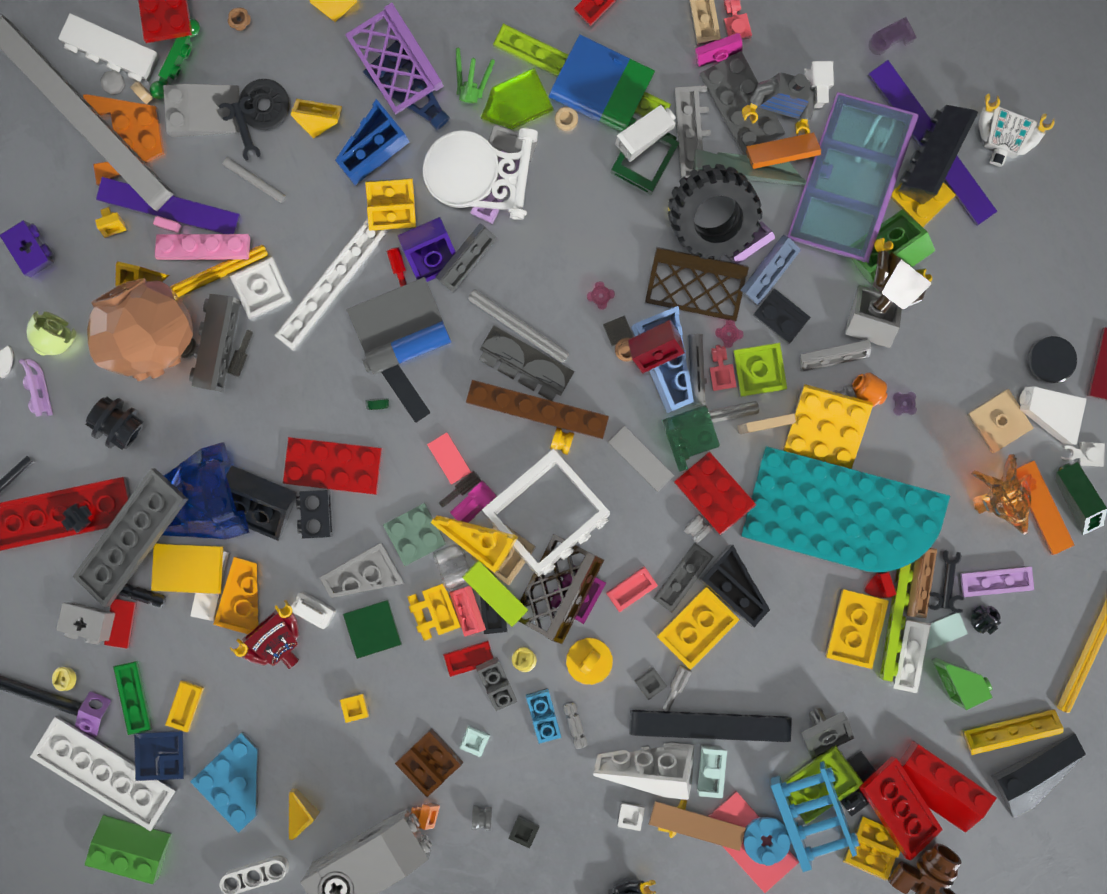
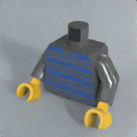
(785, 96)

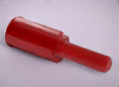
(397, 264)

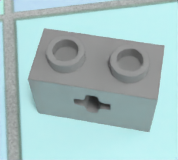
(74, 616)

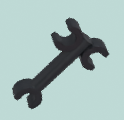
(237, 110)
(947, 601)

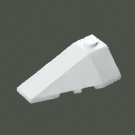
(658, 770)

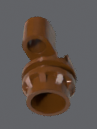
(935, 875)

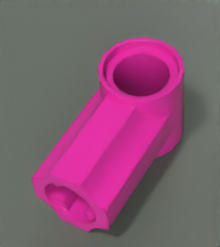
(476, 500)

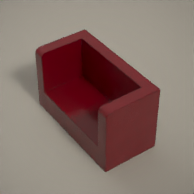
(656, 346)

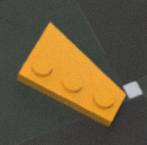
(240, 598)

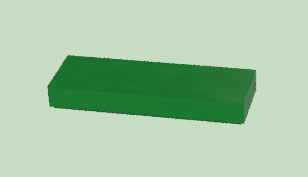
(132, 697)

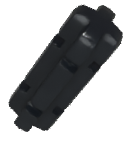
(143, 595)

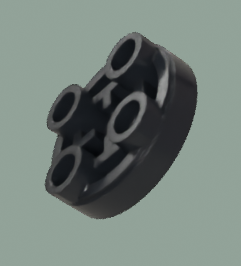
(1052, 359)

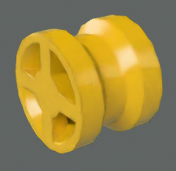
(562, 441)

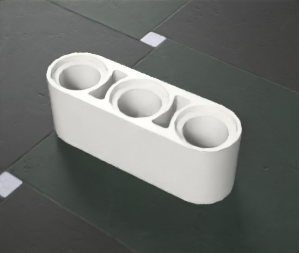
(244, 881)

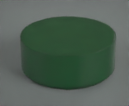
(375, 404)

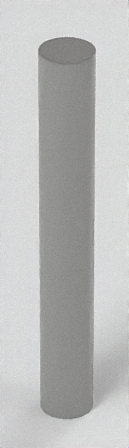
(253, 179)

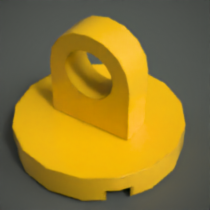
(589, 661)

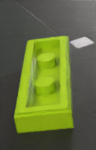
(495, 593)

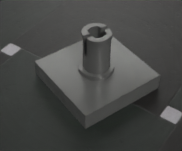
(826, 732)

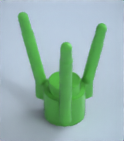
(468, 91)

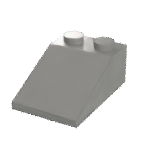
(196, 111)

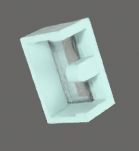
(711, 771)

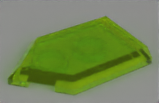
(517, 101)

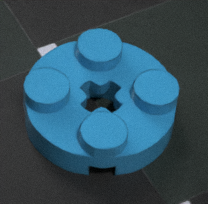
(766, 854)

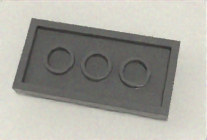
(731, 88)

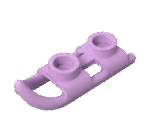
(32, 383)

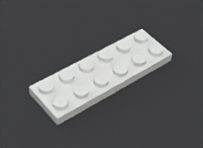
(102, 773)

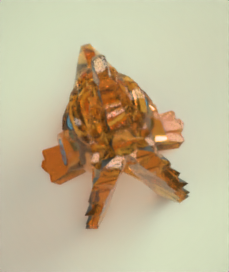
(1007, 496)

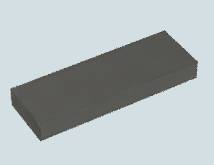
(466, 257)
(683, 577)

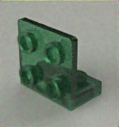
(690, 434)

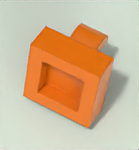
(427, 815)

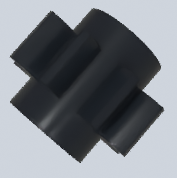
(76, 518)
(985, 619)

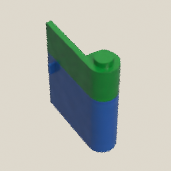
(601, 84)

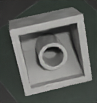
(869, 322)

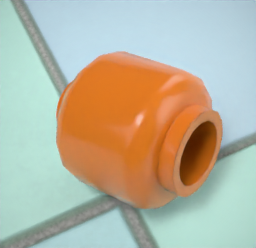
(870, 388)

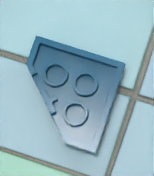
(232, 782)

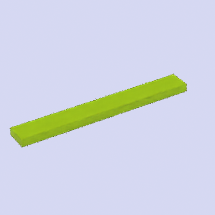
(552, 60)

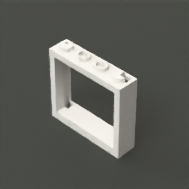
(525, 481)

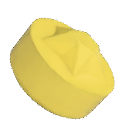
(524, 659)
(64, 678)

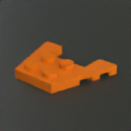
(135, 124)

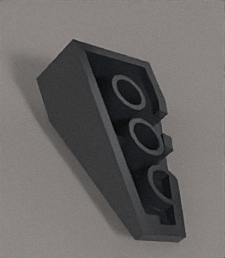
(1035, 776)

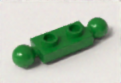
(171, 67)

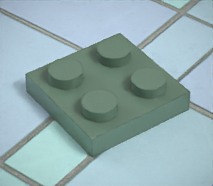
(414, 534)

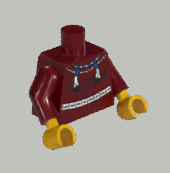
(271, 640)

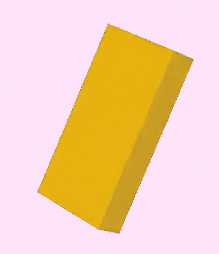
(184, 706)

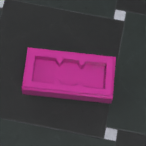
(718, 50)

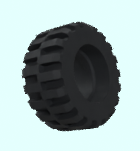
(723, 238)

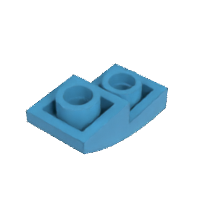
(543, 716)

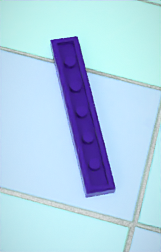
(175, 208)

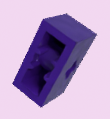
(16, 241)

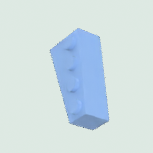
(672, 377)

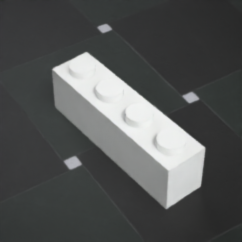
(109, 48)

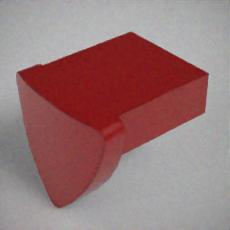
(880, 586)

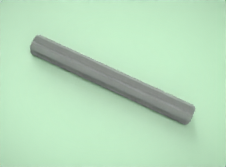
(518, 326)

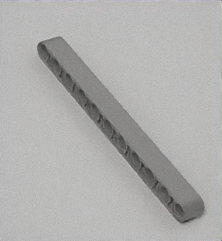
(82, 116)

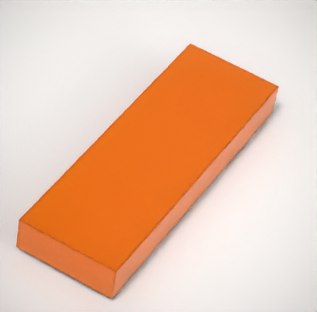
(783, 150)

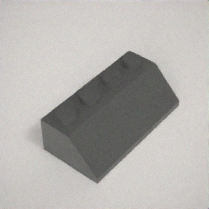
(216, 342)

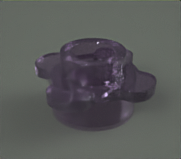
(900, 408)

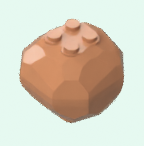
(138, 329)

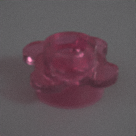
(594, 295)
(729, 340)

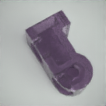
(891, 35)

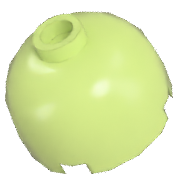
(49, 334)

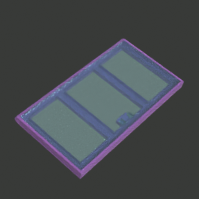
(852, 177)

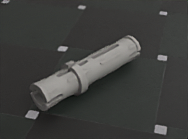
(697, 369)

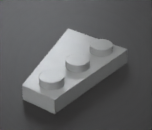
(363, 573)

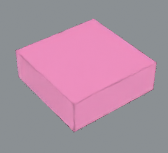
(167, 224)

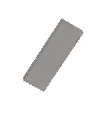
(835, 355)
(640, 458)

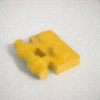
(440, 608)

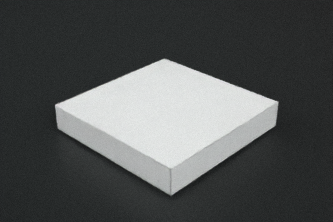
(260, 287)

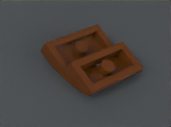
(429, 762)

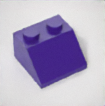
(427, 248)

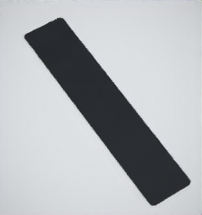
(406, 393)

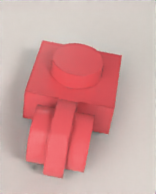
(736, 23)
(721, 375)

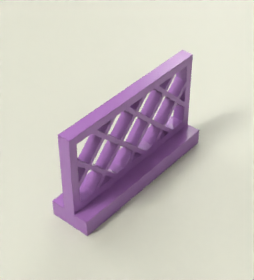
(410, 46)

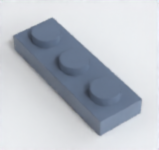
(770, 269)

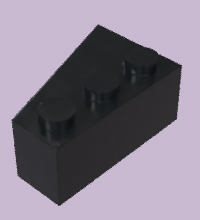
(734, 586)

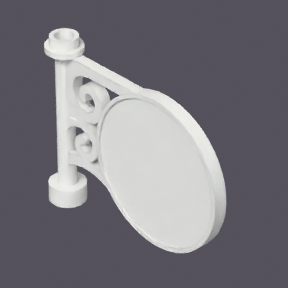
(466, 169)

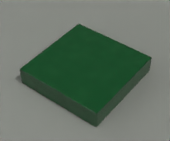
(372, 629)

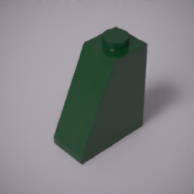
(1081, 497)

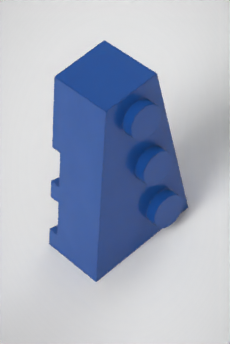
(371, 145)

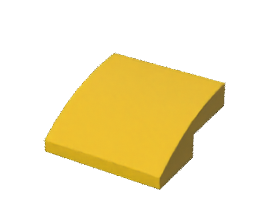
(390, 204)
(876, 849)

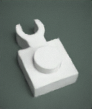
(1088, 454)

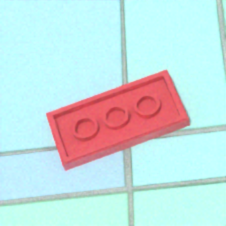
(738, 812)

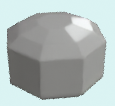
(112, 82)

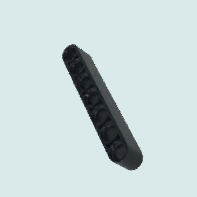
(710, 725)

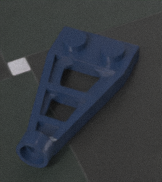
(385, 78)

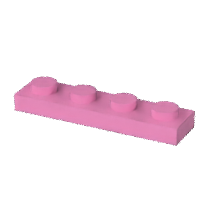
(202, 246)

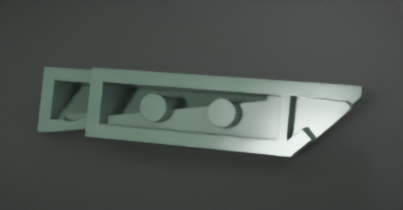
(779, 173)

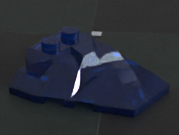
(210, 504)

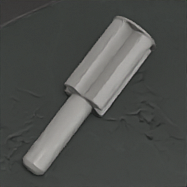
(677, 686)

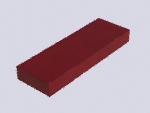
(1098, 382)

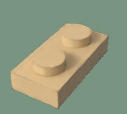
(705, 21)

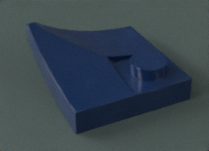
(158, 756)

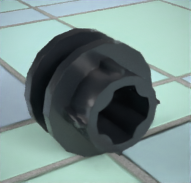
(113, 422)

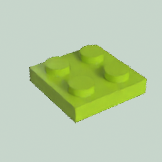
(760, 369)

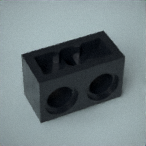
(321, 513)

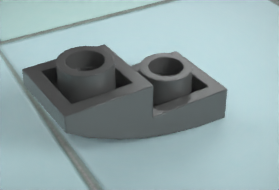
(496, 684)

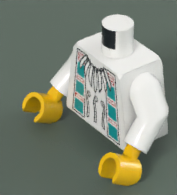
(1008, 132)

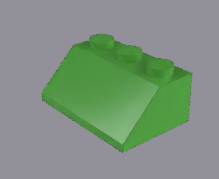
(909, 241)
(963, 685)
(128, 849)

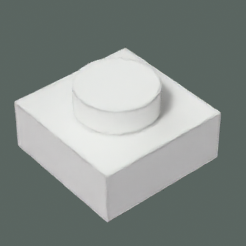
(631, 816)

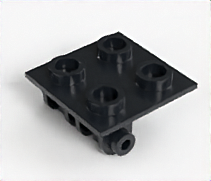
(856, 801)

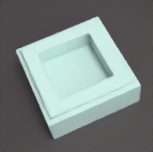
(474, 741)

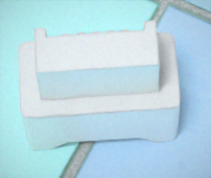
(821, 80)
(313, 610)

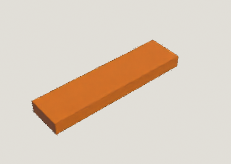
(1045, 512)

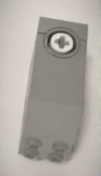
(371, 859)

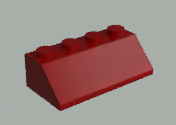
(945, 788)

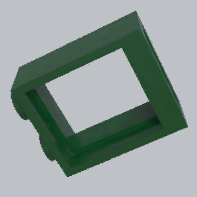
(638, 180)

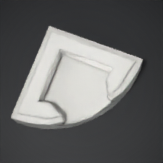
(6, 361)

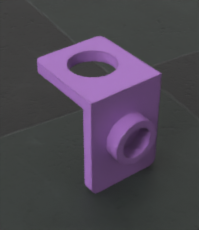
(89, 719)

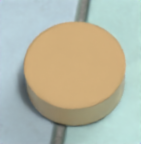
(141, 92)
(566, 118)

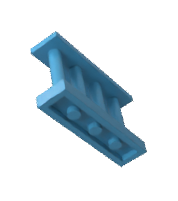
(797, 832)

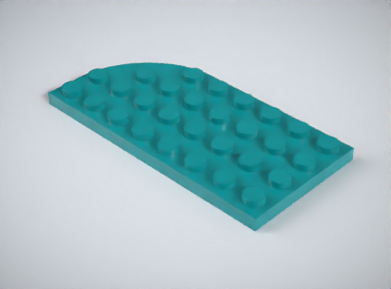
(842, 513)

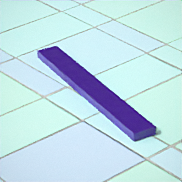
(958, 177)

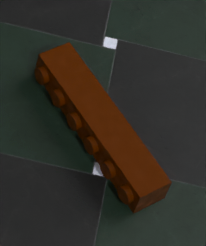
(537, 409)

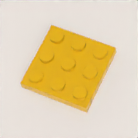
(828, 426)

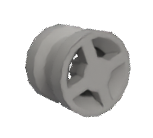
(698, 528)

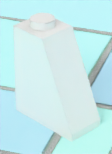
(645, 132)
(1054, 412)

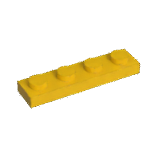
(1013, 732)

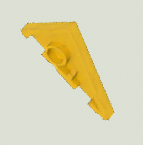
(483, 543)

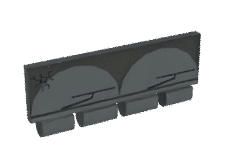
(522, 358)

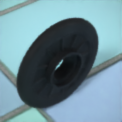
(278, 107)

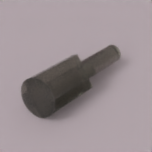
(239, 356)
(462, 488)

